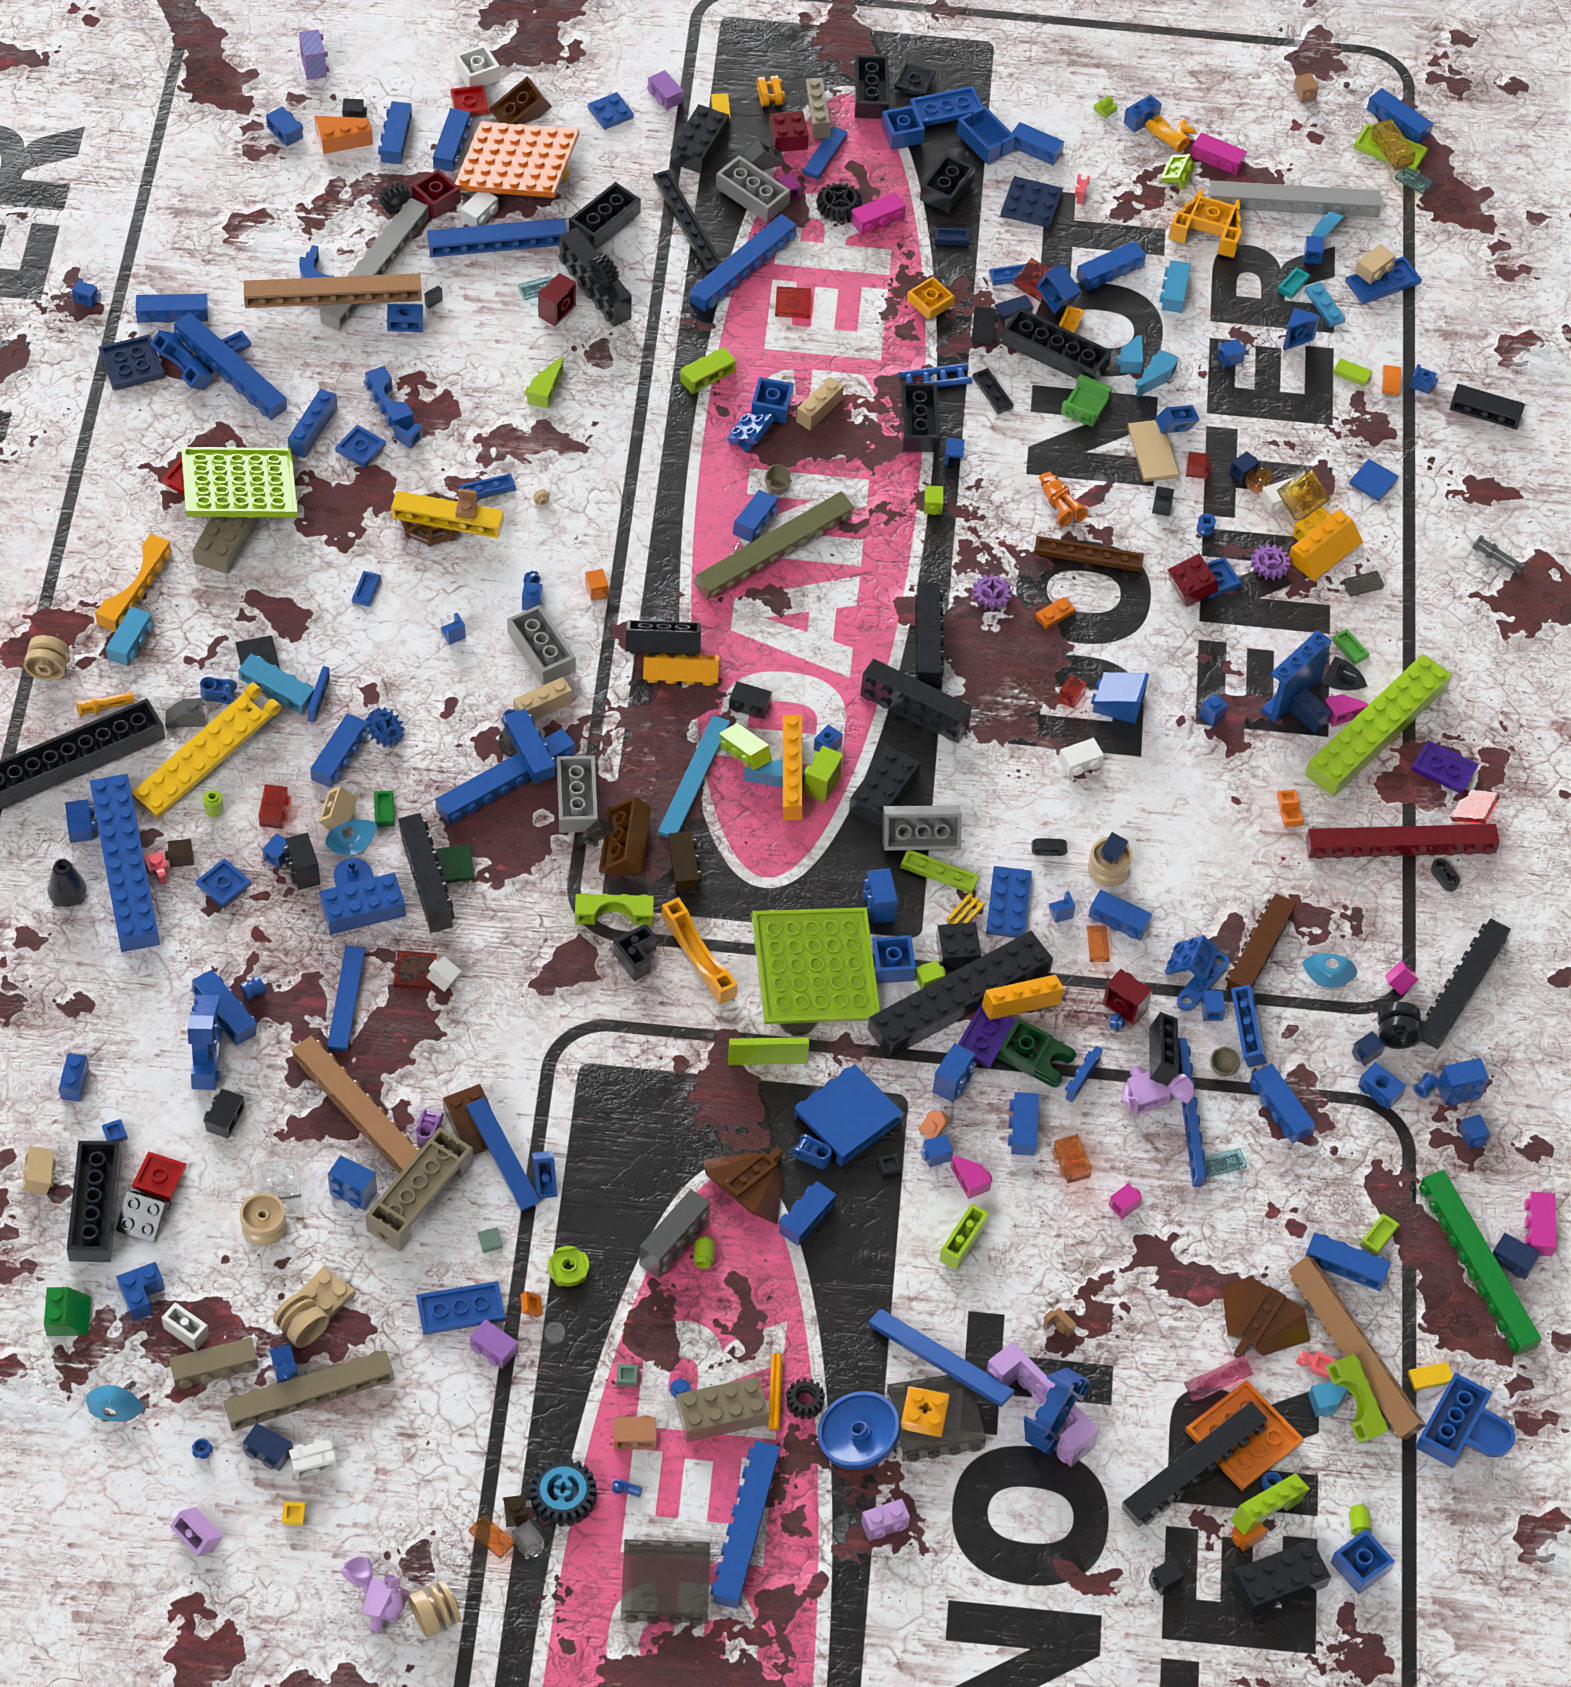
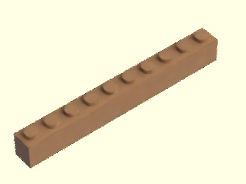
(332, 290)
(355, 1103)
(1351, 1339)

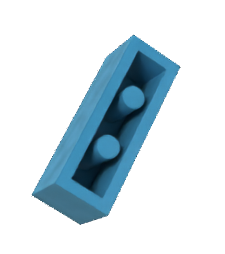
(1175, 286)
(129, 636)

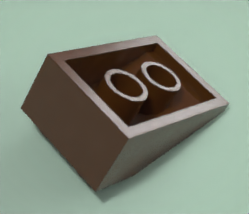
(521, 104)
(460, 1119)

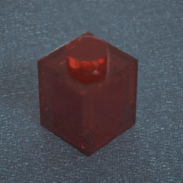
(1198, 465)
(1072, 691)

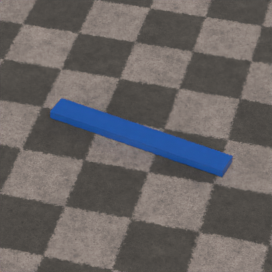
(941, 1358)

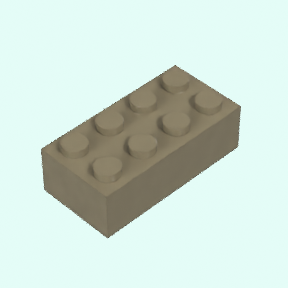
(223, 542)
(722, 1409)

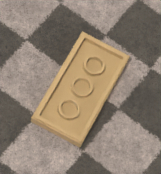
(1152, 451)

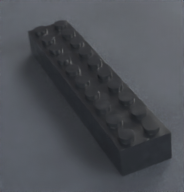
(78, 751)
(957, 994)

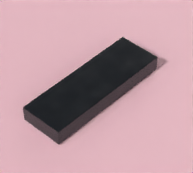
(993, 391)

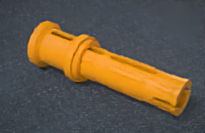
(95, 705)

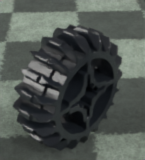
(841, 200)

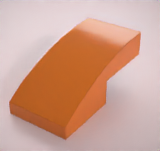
(1391, 380)
(1289, 808)

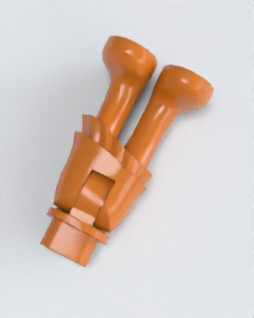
(1057, 494)

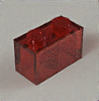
(274, 806)

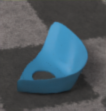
(1326, 224)
(362, 836)
(1320, 973)
(121, 1401)

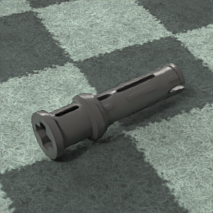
(1491, 550)

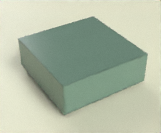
(490, 1240)
(627, 1375)

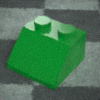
(66, 1312)

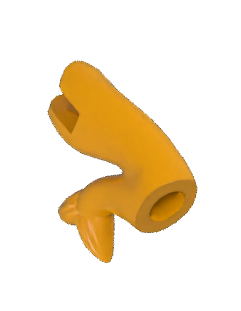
(1161, 129)

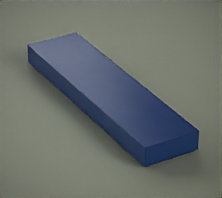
(825, 153)

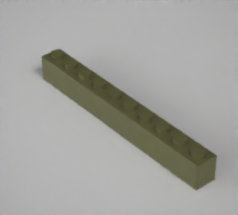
(774, 545)

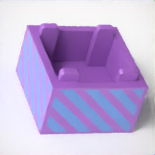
(313, 54)

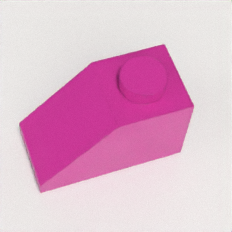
(1343, 708)
(971, 1176)

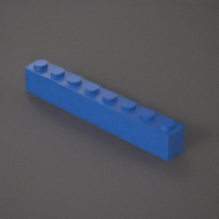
(495, 237)
(743, 263)
(230, 366)
(496, 781)
(746, 1524)

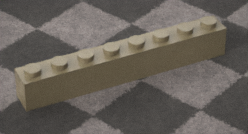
(308, 1390)

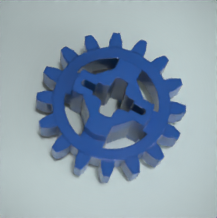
(384, 727)

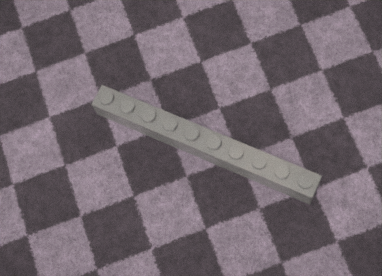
(1298, 198)
(380, 256)

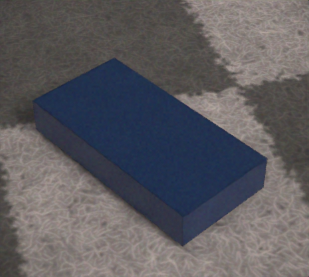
(952, 236)
(1009, 307)

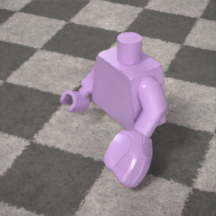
(1146, 1094)
(382, 1599)

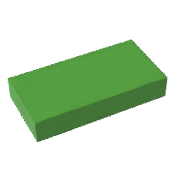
(1350, 647)

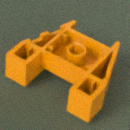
(1210, 217)

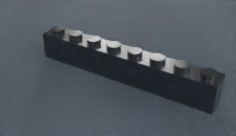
(1464, 983)
(1195, 1464)

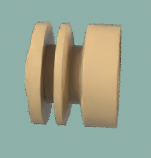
(301, 1319)
(436, 1607)

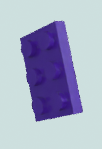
(1444, 767)
(986, 1036)

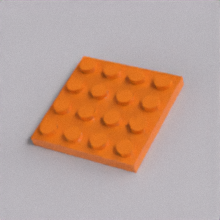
(1263, 1451)

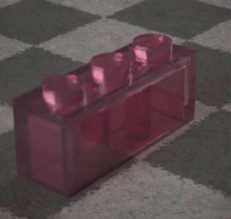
(1218, 1378)

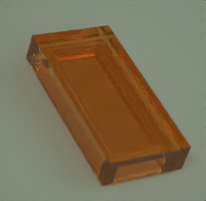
(1098, 943)
(491, 1537)

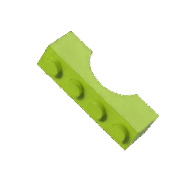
(592, 906)
(1368, 1419)
(1257, 1509)

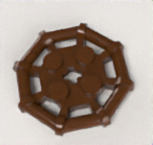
(411, 532)

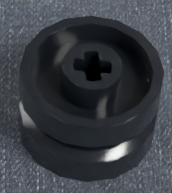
(1399, 1025)

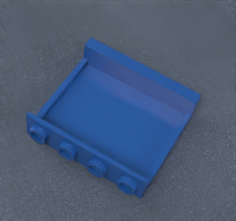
(1297, 672)
(849, 1113)

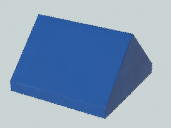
(1300, 328)

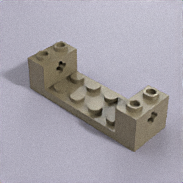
(417, 1186)

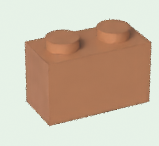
(634, 1433)

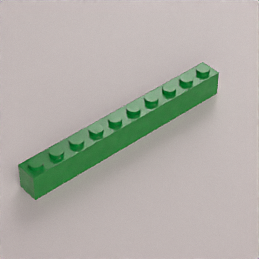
(1480, 1263)

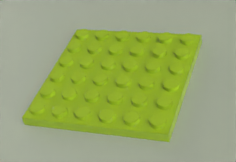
(238, 482)
(815, 965)

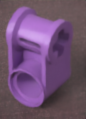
(427, 1125)

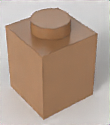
(1306, 87)

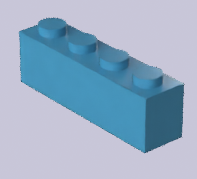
(276, 683)

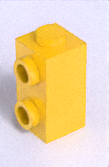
(1306, 525)

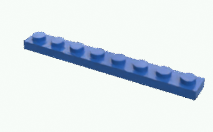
(1191, 1120)

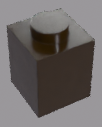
(179, 853)
(515, 1510)

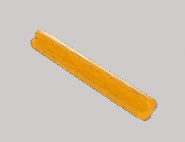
(775, 1392)

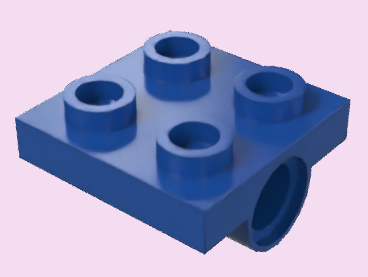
(750, 430)

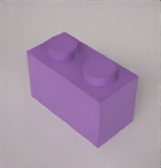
(665, 90)
(493, 1344)

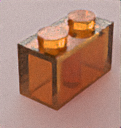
(1072, 1159)

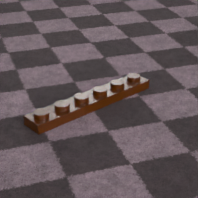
(1088, 553)

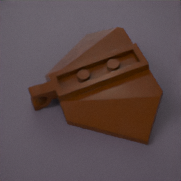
(750, 1180)
(1262, 1318)

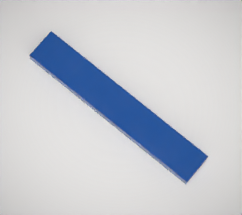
(346, 998)
(502, 1154)

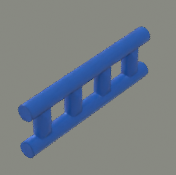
(942, 370)

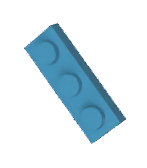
(1324, 305)

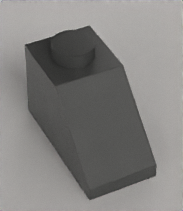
(764, 156)
(185, 713)

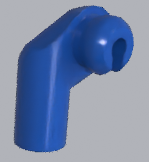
(622, 1486)

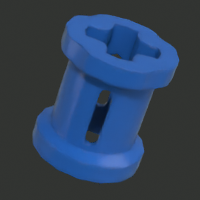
(1426, 1085)

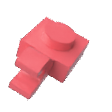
(1080, 190)
(157, 865)
(1316, 1362)

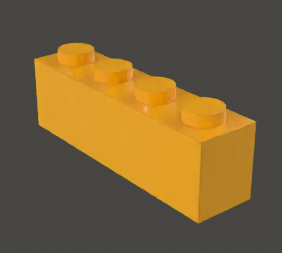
(1022, 997)

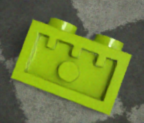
(1178, 170)

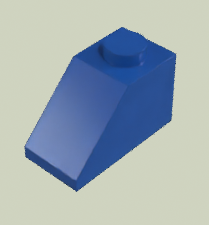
(544, 1174)

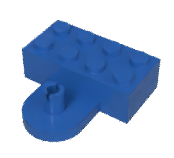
(360, 897)
(1463, 1421)

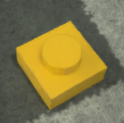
(293, 1513)

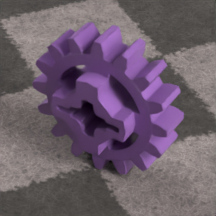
(1272, 562)
(992, 592)

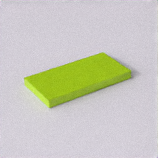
(1366, 145)
(768, 1051)

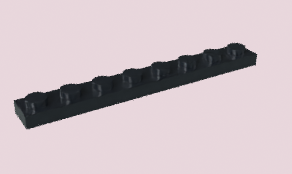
(687, 220)

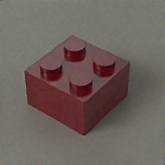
(789, 131)
(436, 192)
(556, 299)
(1192, 580)
(1127, 996)

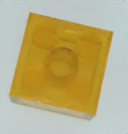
(1303, 494)

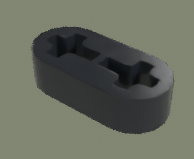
(1049, 847)
(1444, 875)

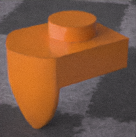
(934, 1123)

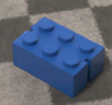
(987, 135)

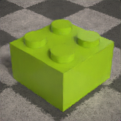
(823, 774)

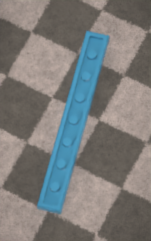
(693, 777)

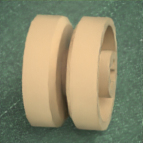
(46, 658)
(1106, 873)
(263, 1219)

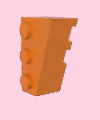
(342, 133)

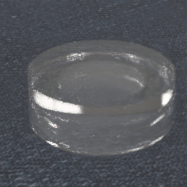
(554, 1332)

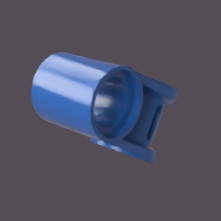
(216, 689)
(809, 1151)

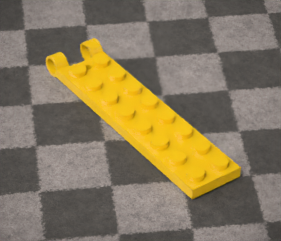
(204, 752)

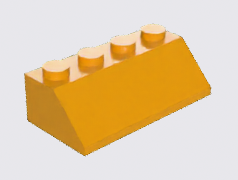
(1325, 545)
(681, 668)

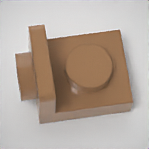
(466, 503)
(1062, 1322)

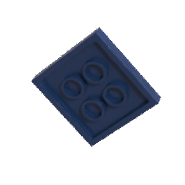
(1031, 202)
(131, 362)

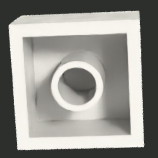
(477, 66)

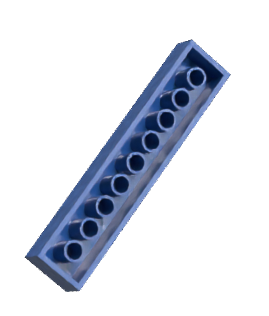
(124, 863)

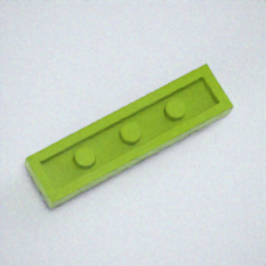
(939, 871)

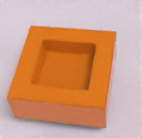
(531, 1304)

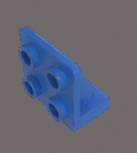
(1193, 955)

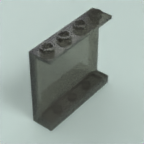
(962, 1424)
(665, 1582)

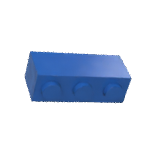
(1037, 143)
(755, 516)
(1120, 915)
(1023, 1123)
(807, 1213)

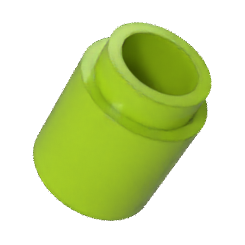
(213, 803)
(704, 1252)
(1359, 1519)

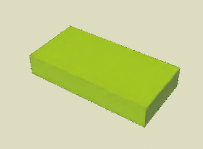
(1352, 372)
(1379, 1234)

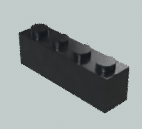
(1487, 406)
(1163, 1048)

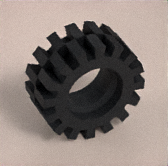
(394, 197)
(603, 270)
(805, 1387)

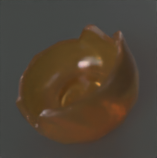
(1257, 480)

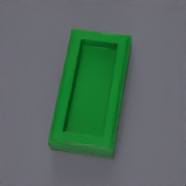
(384, 808)

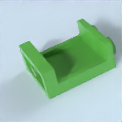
(1087, 400)

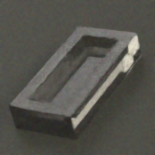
(1363, 583)

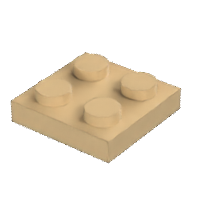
(328, 1291)

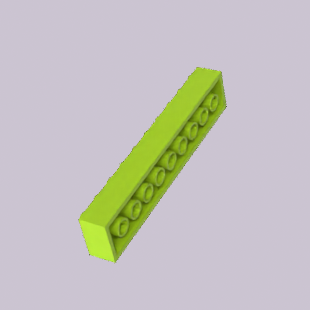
(1378, 725)

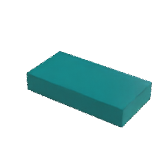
(1293, 283)

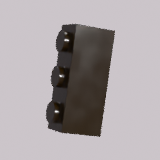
(684, 861)

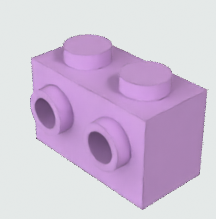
(885, 1519)
(196, 1531)

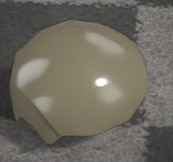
(778, 478)
(1224, 1061)

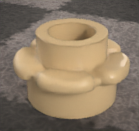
(541, 497)

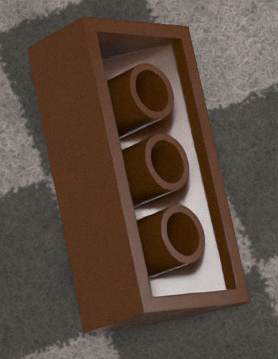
(625, 847)

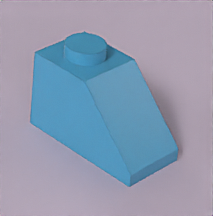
(1131, 356)
(1326, 1398)

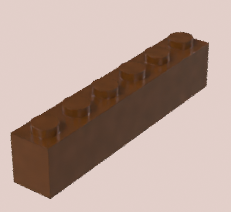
(1261, 942)

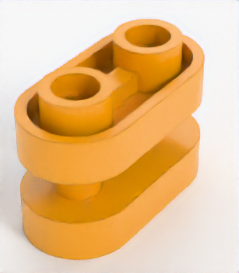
(775, 85)

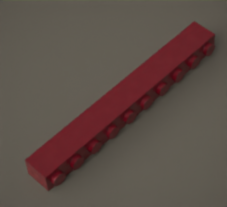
(1402, 841)

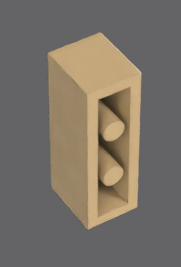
(820, 403)
(545, 699)

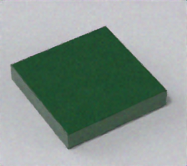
(456, 863)

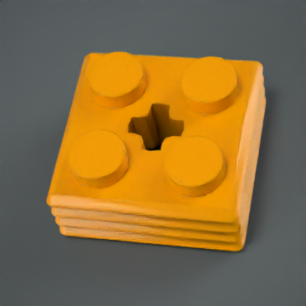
(931, 298)
(922, 1399)

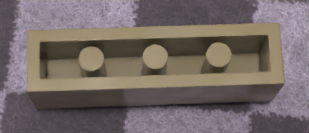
(818, 108)
(213, 1363)

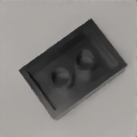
(947, 183)

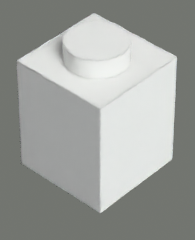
(443, 973)

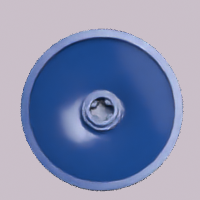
(859, 1430)

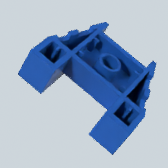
(205, 1041)
(1052, 1415)

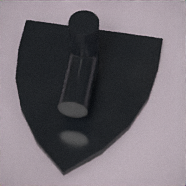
(1343, 676)

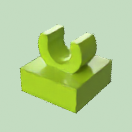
(1105, 107)

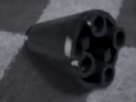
(66, 885)

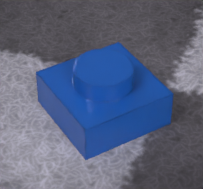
(114, 1131)

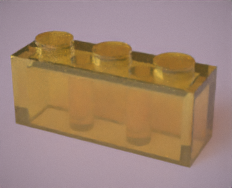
(1393, 144)

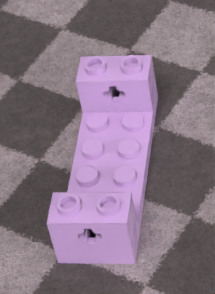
(1079, 1431)

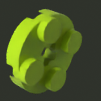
(570, 1277)

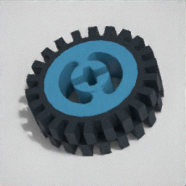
(562, 1476)

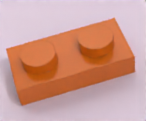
(1055, 613)

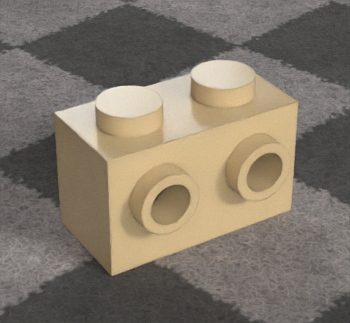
(1375, 264)
(337, 808)
(38, 1170)

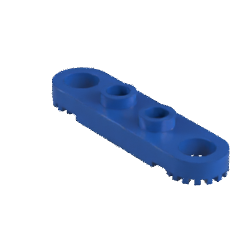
(1195, 987)

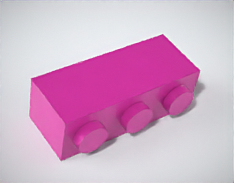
(1218, 153)
(878, 213)
(1541, 1222)

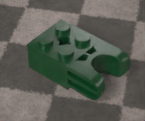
(1039, 1052)

